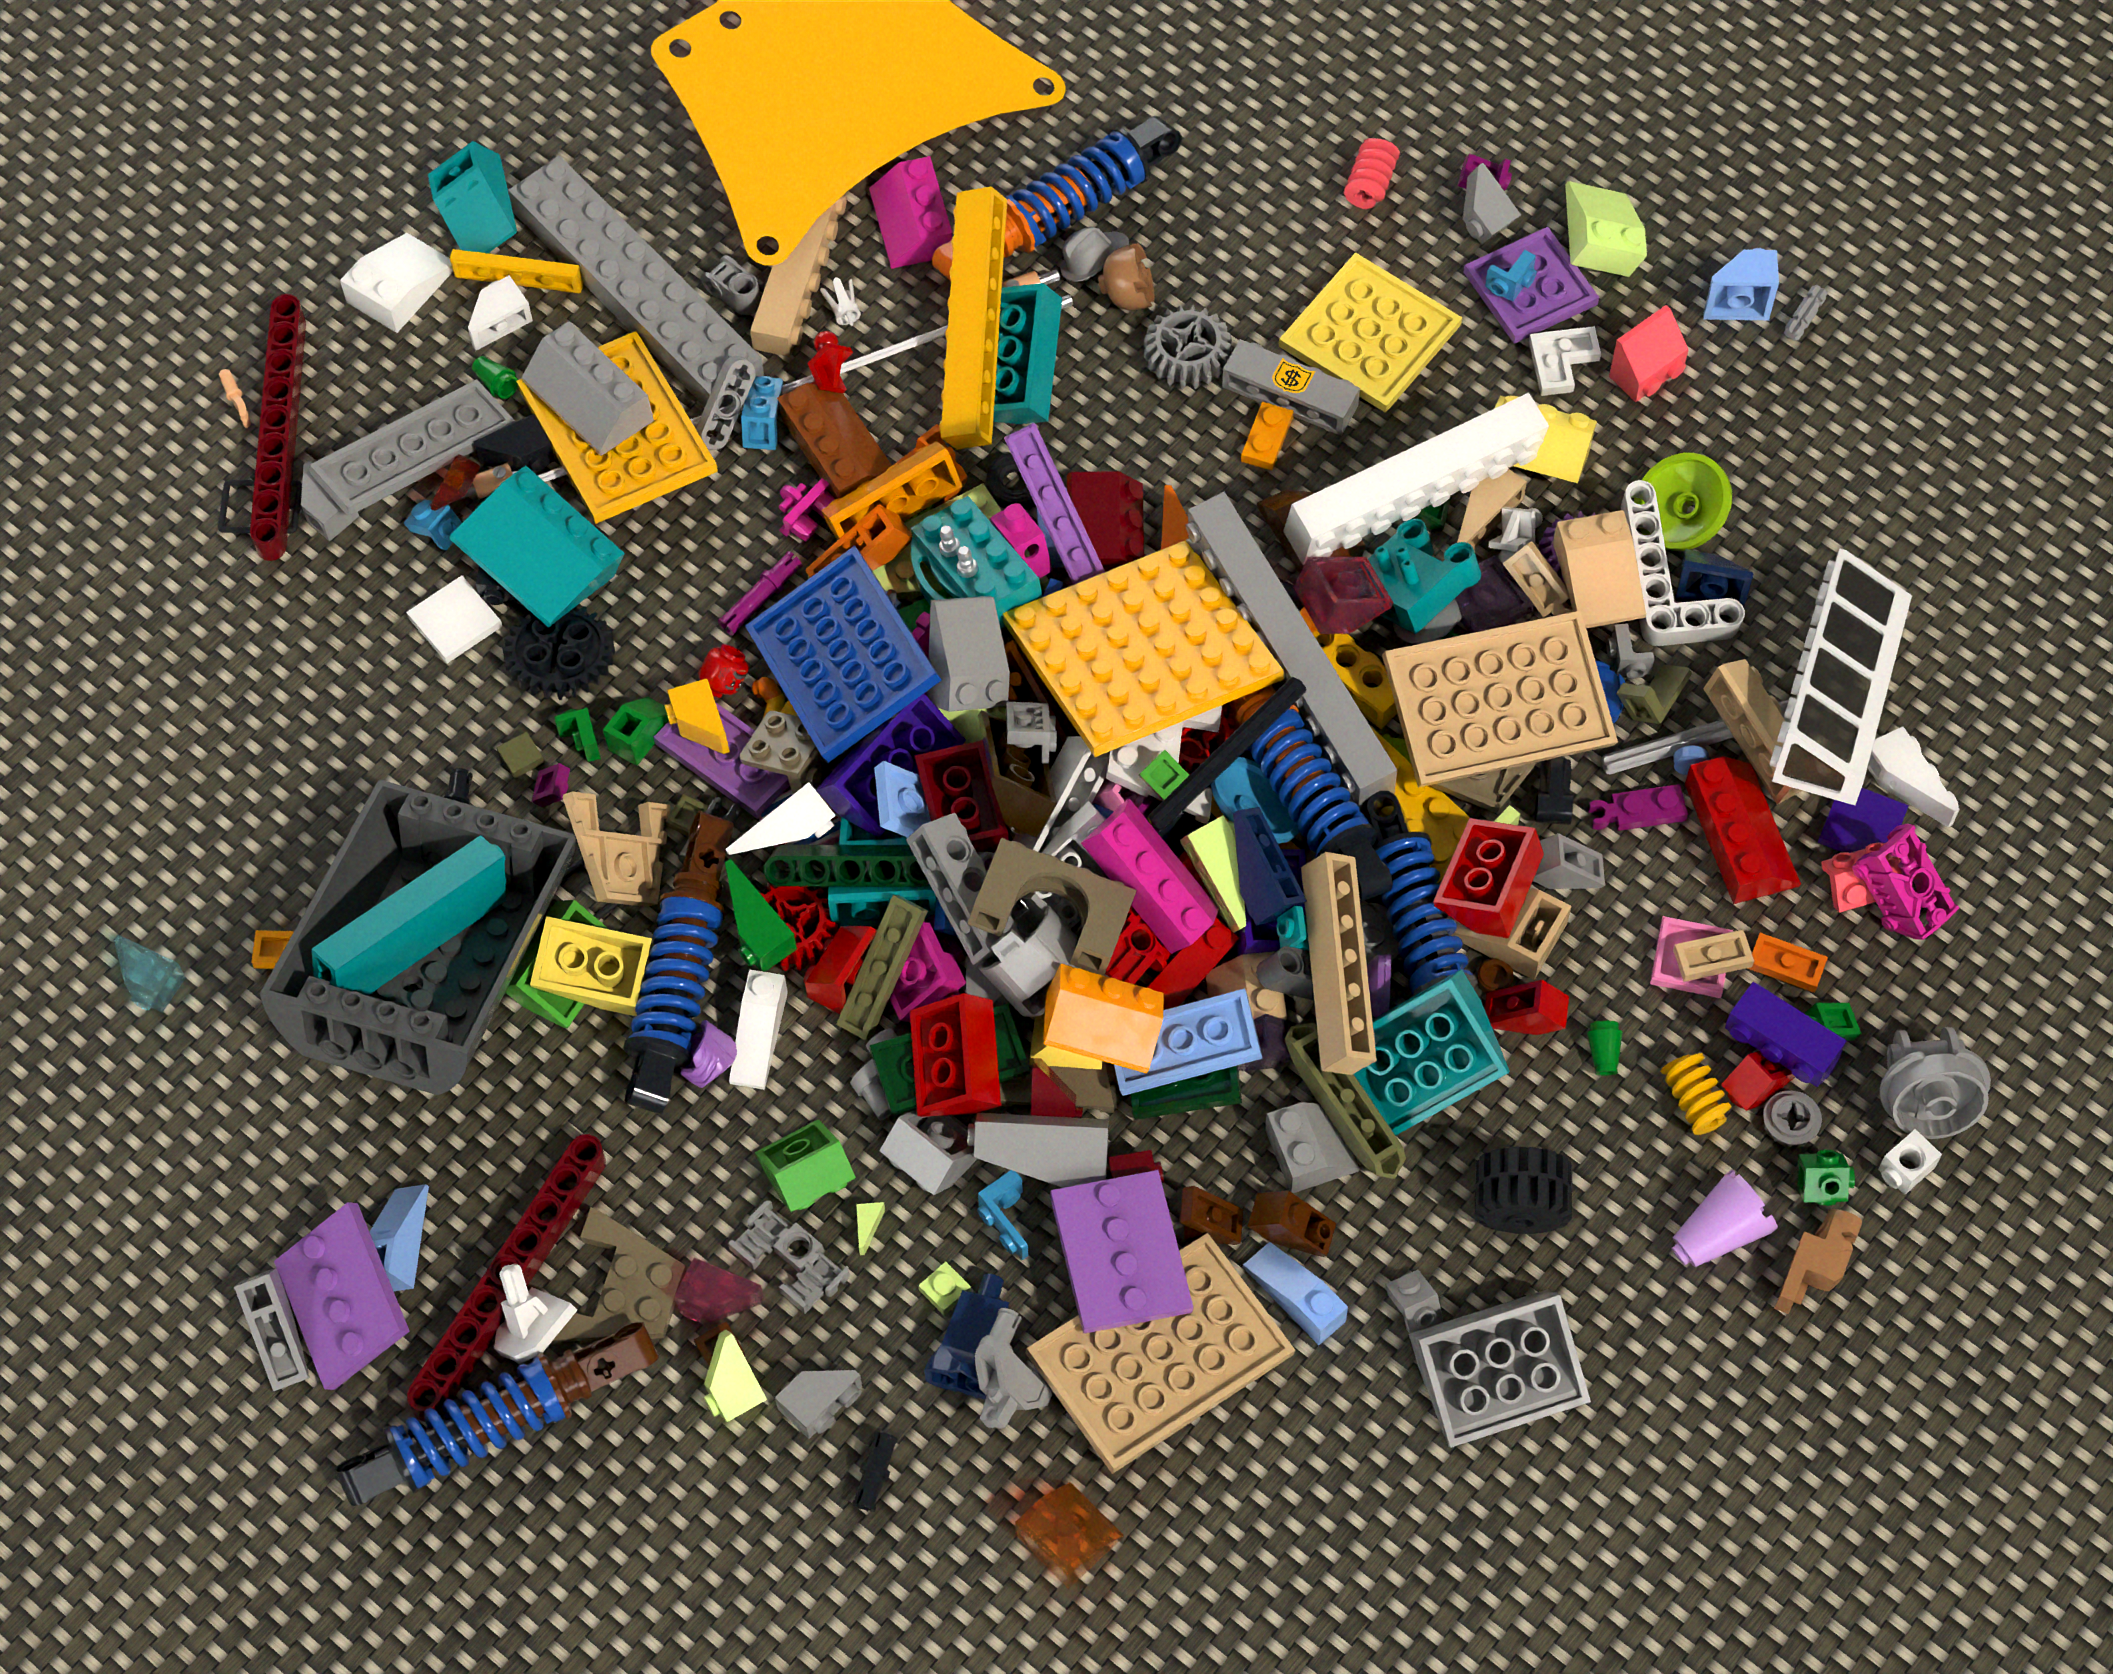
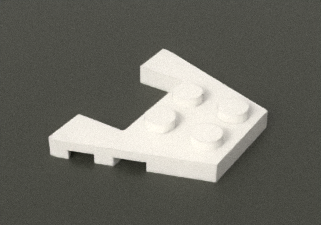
(1131, 759)

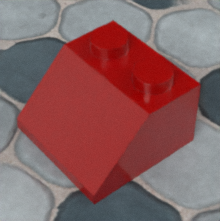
(838, 968)

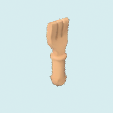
(234, 394)

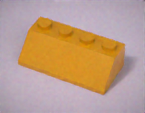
(903, 489)

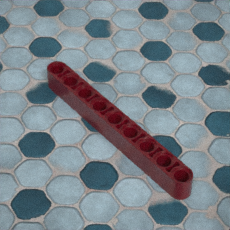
(279, 438)
(491, 1288)

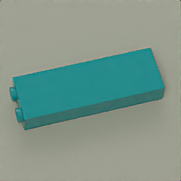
(414, 920)

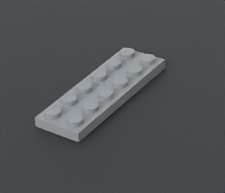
(409, 447)

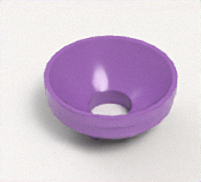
(1379, 983)

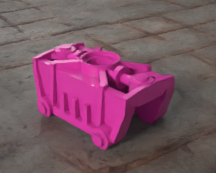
(1895, 891)

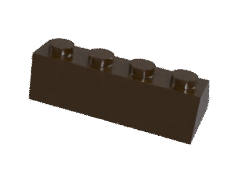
(1018, 778)

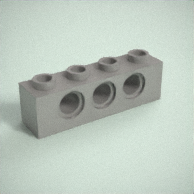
(956, 879)

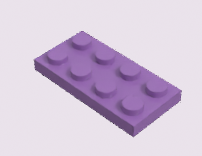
(743, 784)

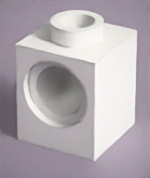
(1916, 1150)

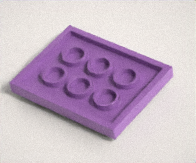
(1121, 1251)
(341, 1296)

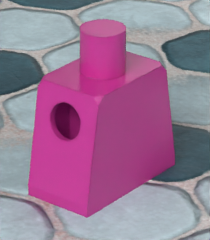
(1024, 534)

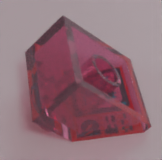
(1341, 593)

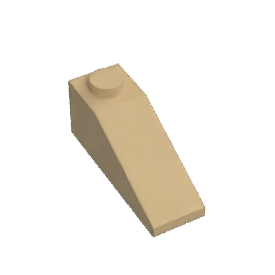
(1486, 506)

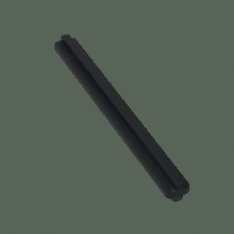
(1226, 753)

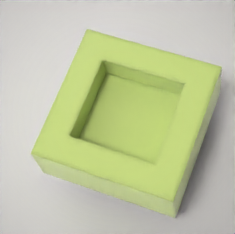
(944, 1288)

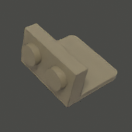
(785, 748)

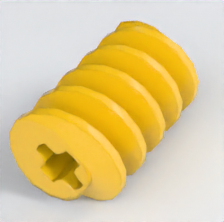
(1696, 1093)

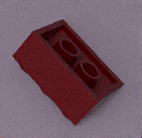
(1111, 514)
(961, 784)

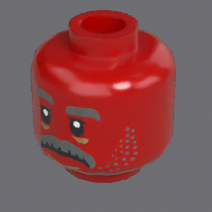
(724, 669)

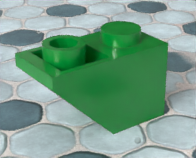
(633, 728)

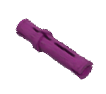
(769, 583)

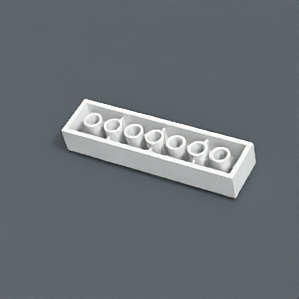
(1416, 479)

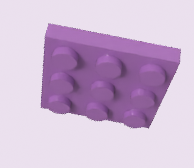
(1553, 296)

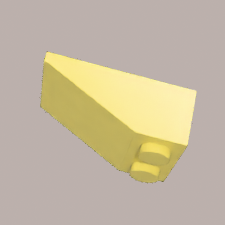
(591, 965)

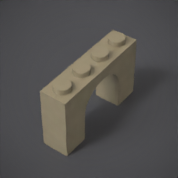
(1098, 900)

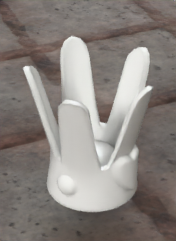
(846, 310)

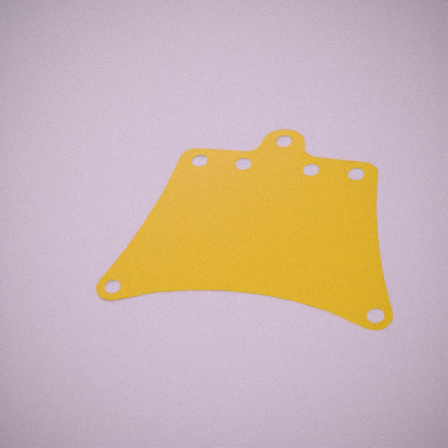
(829, 93)

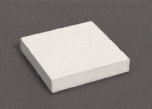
(454, 619)

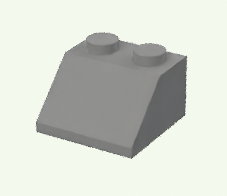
(1308, 1146)
(929, 1149)

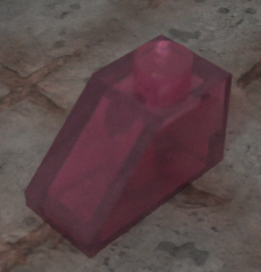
(715, 1293)

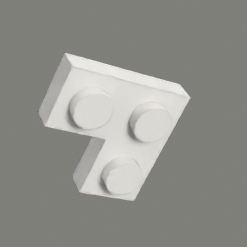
(1555, 352)

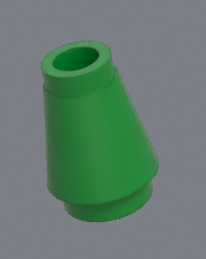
(495, 377)
(1605, 1046)

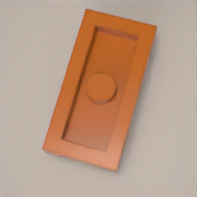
(1788, 962)

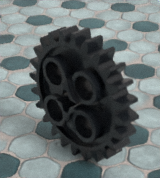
(580, 660)

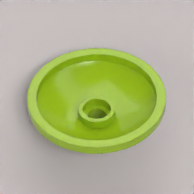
(1685, 482)

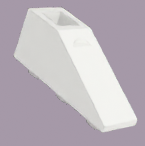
(1904, 772)

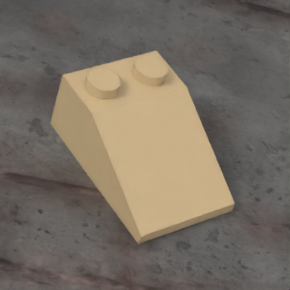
(1600, 568)

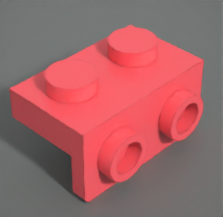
(1846, 888)

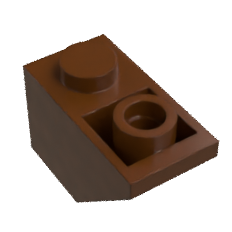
(1291, 1223)

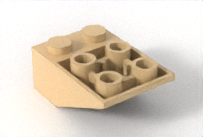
(1531, 938)

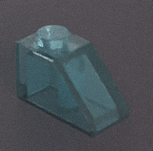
(148, 975)

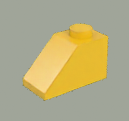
(697, 715)

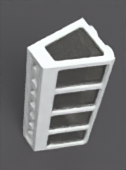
(1842, 682)

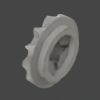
(1804, 1109)

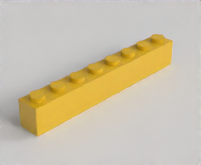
(973, 318)

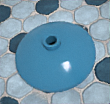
(1246, 787)

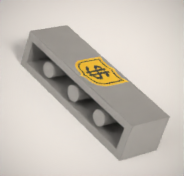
(1291, 385)

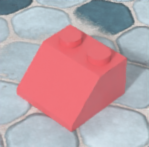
(1649, 355)

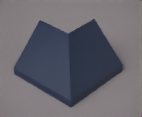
(1712, 577)

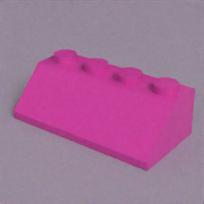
(1166, 891)

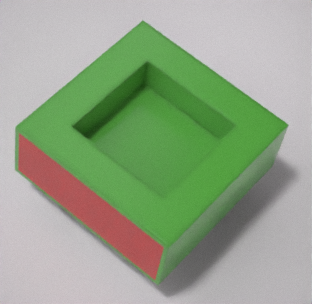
(1163, 775)

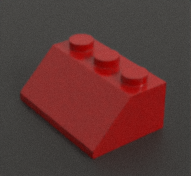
(1490, 876)
(955, 1056)

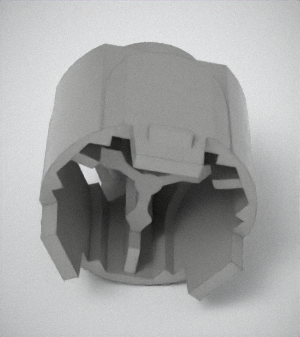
(1029, 962)

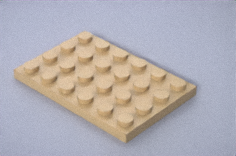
(1499, 698)
(1157, 1376)

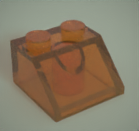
(1067, 1533)

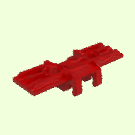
(1130, 962)

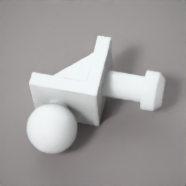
(1517, 530)

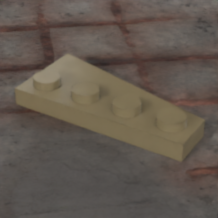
(1089, 1085)

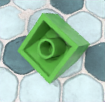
(806, 1165)

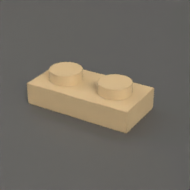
(1713, 955)

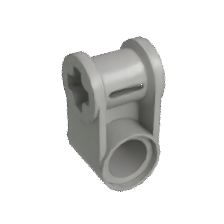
(733, 286)

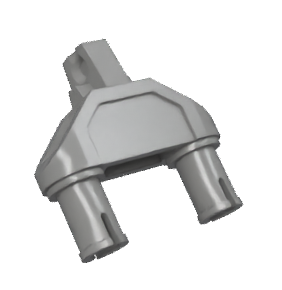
(1004, 1377)

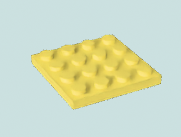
(1370, 331)

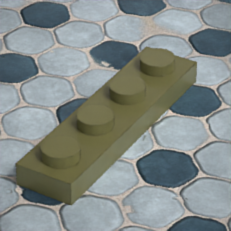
(882, 967)

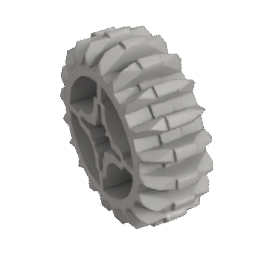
(1181, 336)

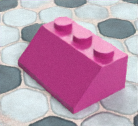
(910, 212)

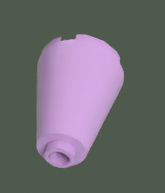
(1722, 1222)

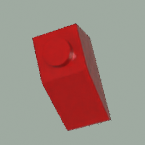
(1528, 1008)
(1755, 1081)

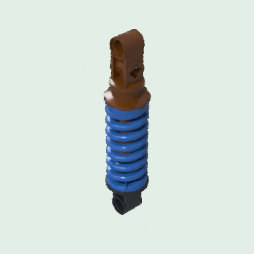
(678, 966)
(538, 1392)

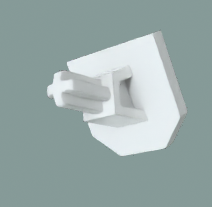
(530, 1317)

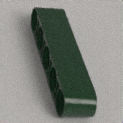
(837, 873)

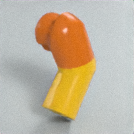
(770, 692)

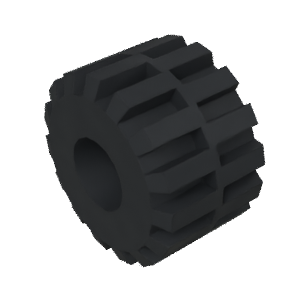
(1523, 1190)

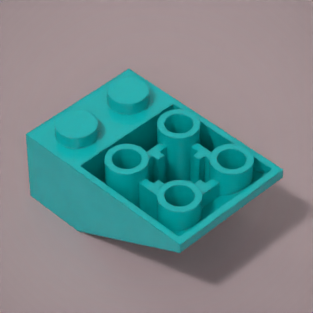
(474, 198)

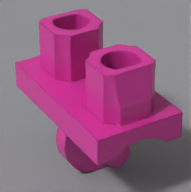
(797, 519)

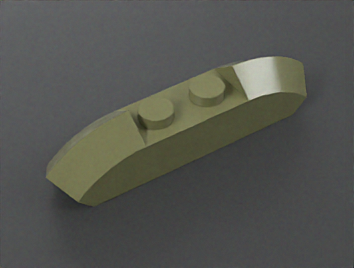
(1346, 1106)

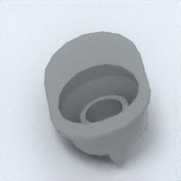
(1087, 251)

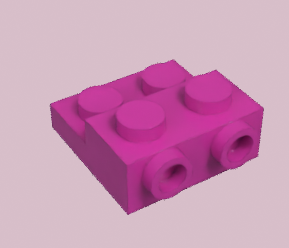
(926, 976)

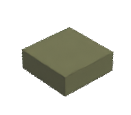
(520, 755)
(684, 813)

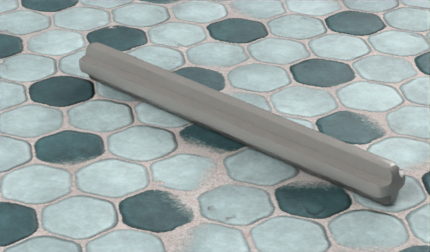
(1668, 745)

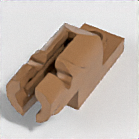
(1820, 1258)

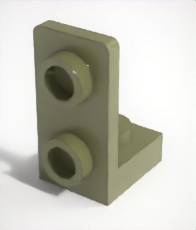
(1654, 701)

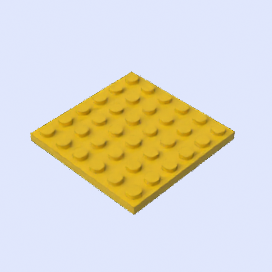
(1142, 647)

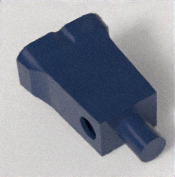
(973, 1318)

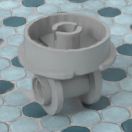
(1934, 1085)

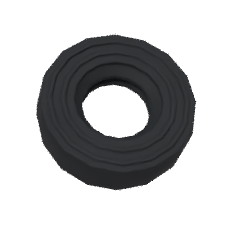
(994, 483)

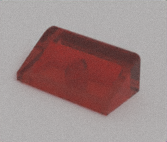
(456, 482)

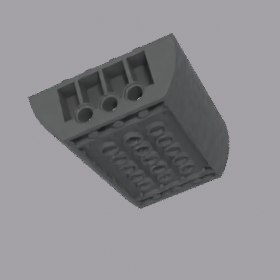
(433, 1032)

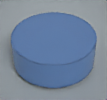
(1687, 756)

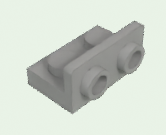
(1031, 725)

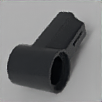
(1554, 799)

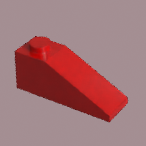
(1192, 964)

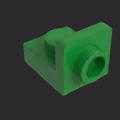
(579, 724)
(1837, 1018)

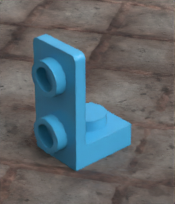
(760, 413)
(1003, 1193)

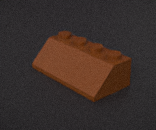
(832, 438)

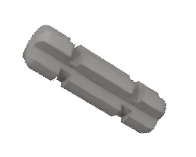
(1805, 312)

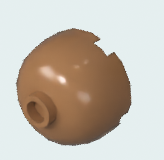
(1127, 278)

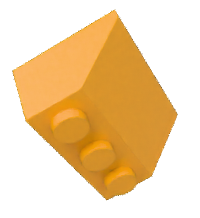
(1102, 1018)

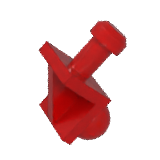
(827, 362)

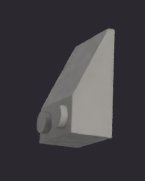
(967, 654)

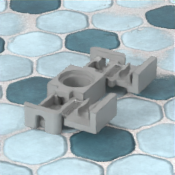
(775, 1232)

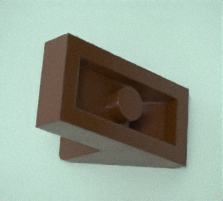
(1210, 1214)

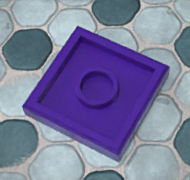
(1858, 825)

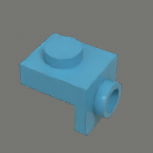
(1511, 283)
(432, 523)

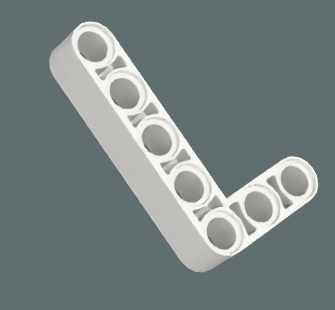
(1658, 578)

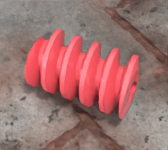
(1371, 173)

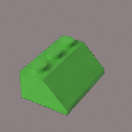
(545, 1004)

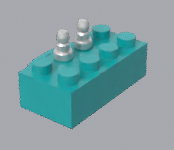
(971, 559)

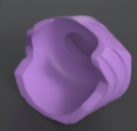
(711, 1055)

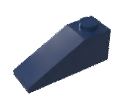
(1263, 871)

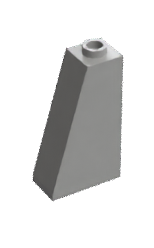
(1043, 1147)

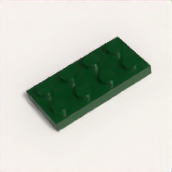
(896, 1067)

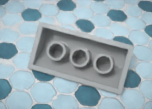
(587, 389)

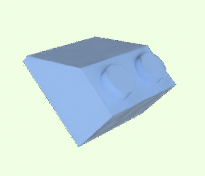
(1744, 287)

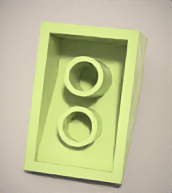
(1603, 230)

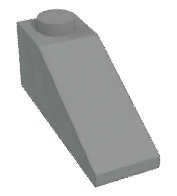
(273, 1328)

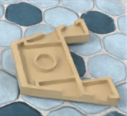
(620, 865)

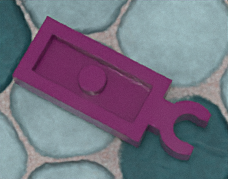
(1641, 808)

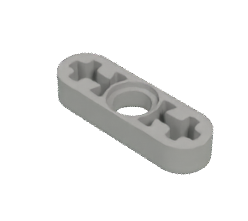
(743, 384)

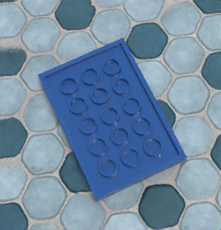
(842, 654)

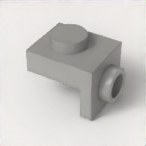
(1625, 661)
(1415, 1301)

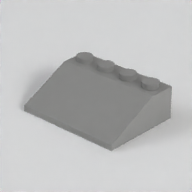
(1500, 1367)

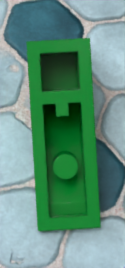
(761, 931)

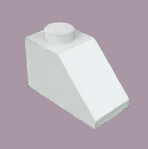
(498, 312)

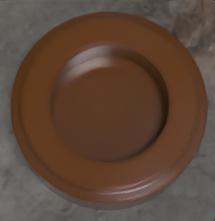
(1494, 975)

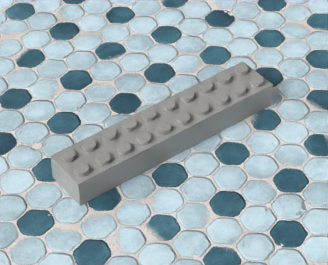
(630, 278)
(1260, 598)

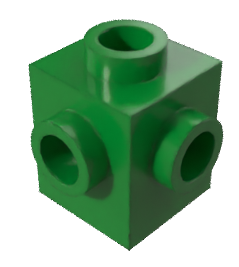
(1824, 1177)

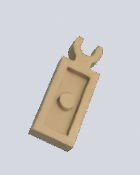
(1539, 581)

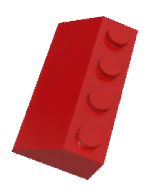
(1740, 829)

